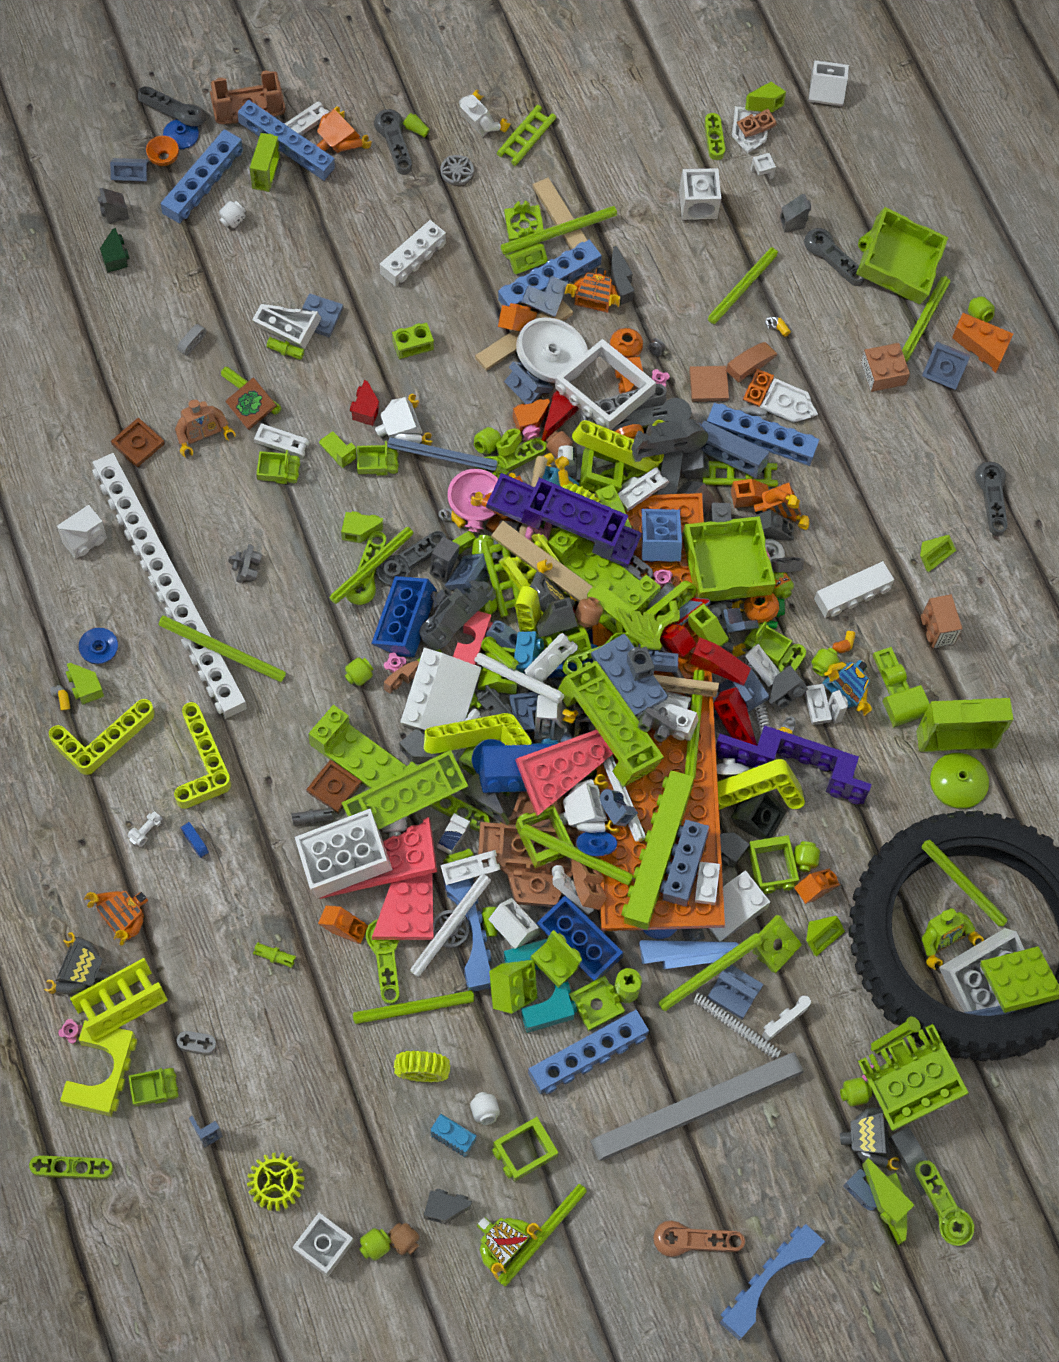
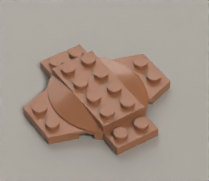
(528, 884)

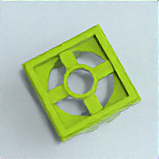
(519, 209)

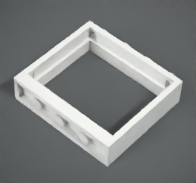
(622, 365)

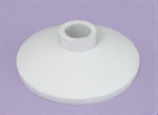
(730, 767)

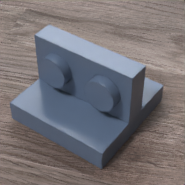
(946, 365)
(525, 384)
(469, 568)
(751, 692)
(735, 991)

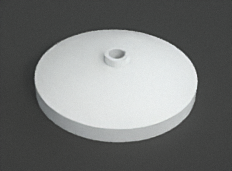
(549, 347)

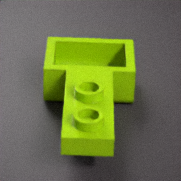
(904, 703)

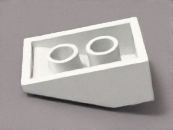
(741, 904)

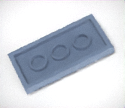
(636, 694)

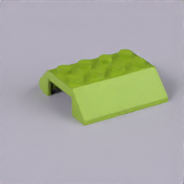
(914, 1079)

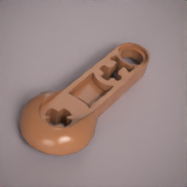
(692, 1239)

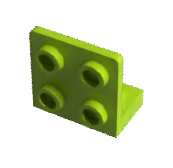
(557, 959)

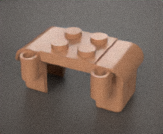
(228, 102)

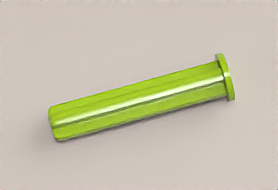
(489, 644)
(900, 1032)

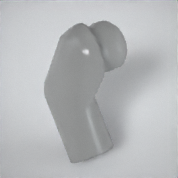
(755, 410)

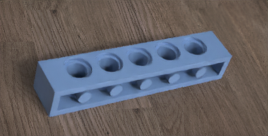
(290, 141)
(202, 176)
(575, 268)
(768, 441)
(631, 1022)

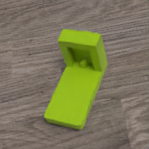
(338, 450)

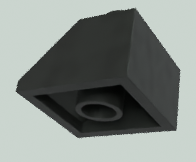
(759, 815)

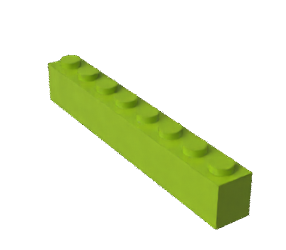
(658, 850)

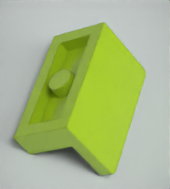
(527, 258)

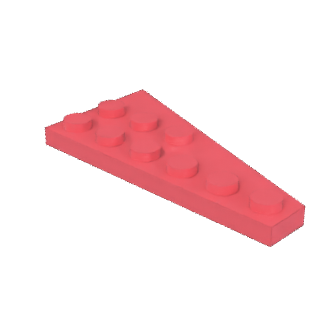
(560, 767)
(409, 855)
(407, 910)

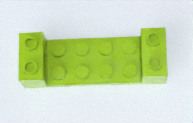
(577, 556)
(613, 720)
(353, 750)
(409, 790)

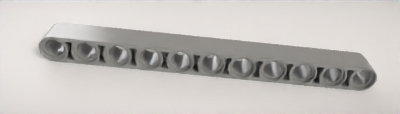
(696, 1106)

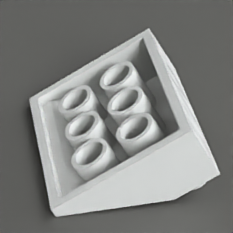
(440, 691)
(343, 853)
(967, 978)

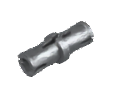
(312, 816)

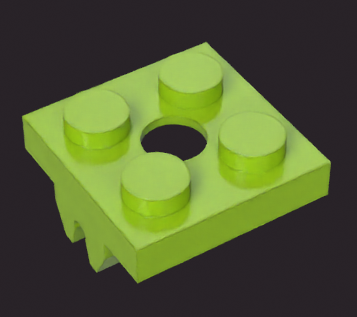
(765, 951)
(601, 990)

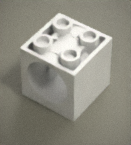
(700, 194)

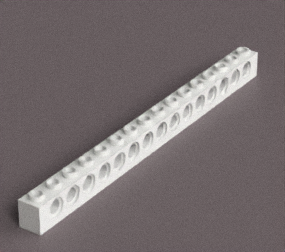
(109, 466)

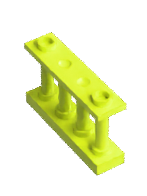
(511, 564)
(125, 1011)

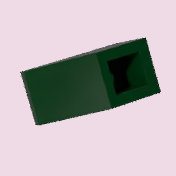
(113, 253)

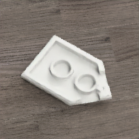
(751, 142)
(788, 402)

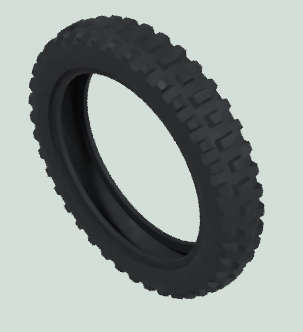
(874, 946)

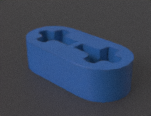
(194, 840)

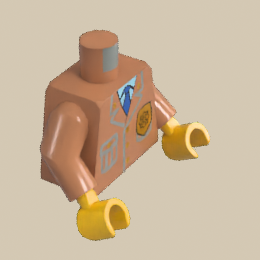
(198, 423)

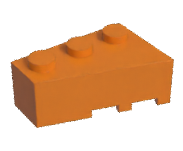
(982, 339)

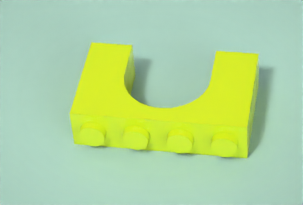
(102, 1097)

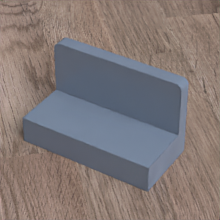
(129, 169)
(735, 623)
(207, 1134)

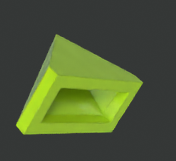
(936, 551)
(823, 933)

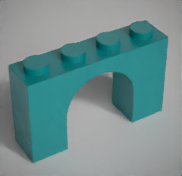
(554, 1010)

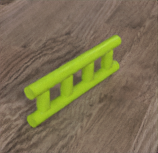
(525, 125)
(712, 480)
(492, 569)

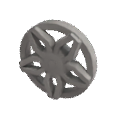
(457, 169)
(463, 937)

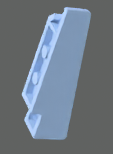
(683, 953)

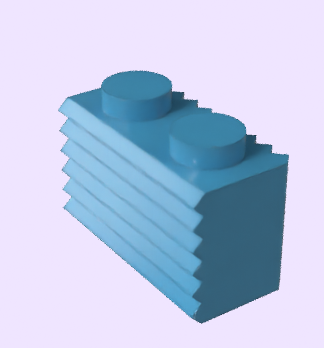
(453, 1135)

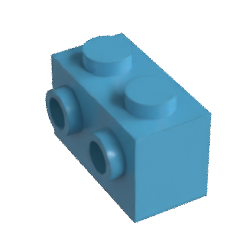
(527, 649)

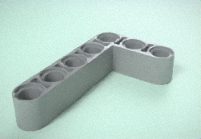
(614, 402)

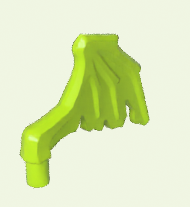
(645, 628)

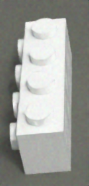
(413, 253)
(854, 589)
(684, 719)

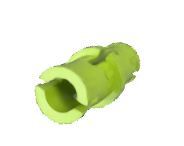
(285, 348)
(274, 955)

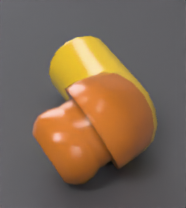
(845, 645)

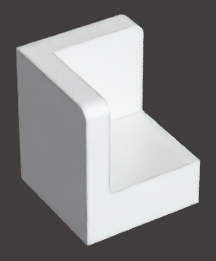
(763, 165)

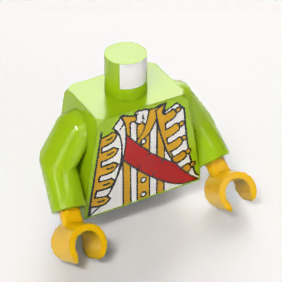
(503, 1241)

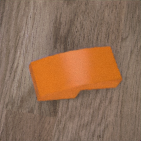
(758, 387)

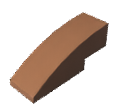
(750, 361)
(587, 885)

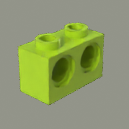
(414, 344)

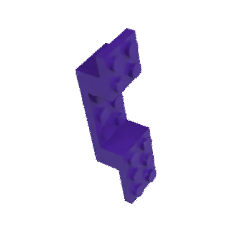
(568, 511)
(806, 752)

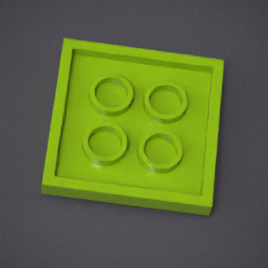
(1021, 979)

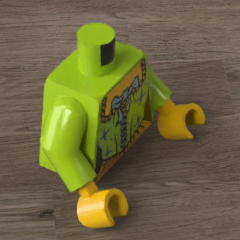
(945, 931)

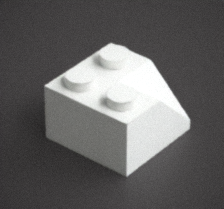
(82, 532)
(323, 1244)

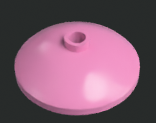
(464, 487)

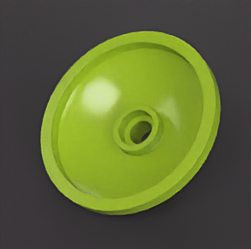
(958, 791)

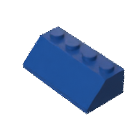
(403, 615)
(499, 768)
(596, 949)

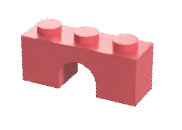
(476, 627)

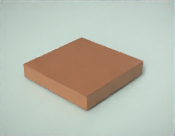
(708, 383)

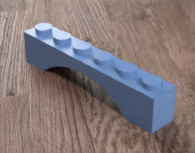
(477, 967)
(799, 1249)

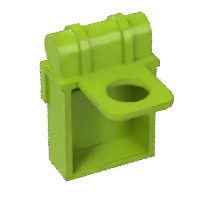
(377, 460)
(278, 467)
(772, 642)
(153, 1087)

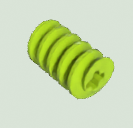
(628, 977)

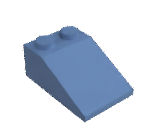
(661, 535)

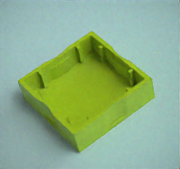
(902, 255)
(728, 559)
(964, 724)

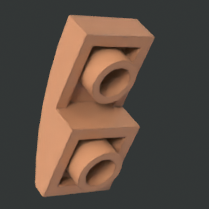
(756, 124)
(404, 673)

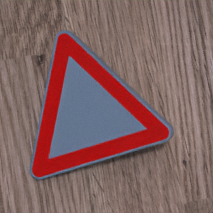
(689, 607)

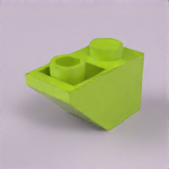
(766, 97)
(359, 527)
(707, 626)
(86, 683)

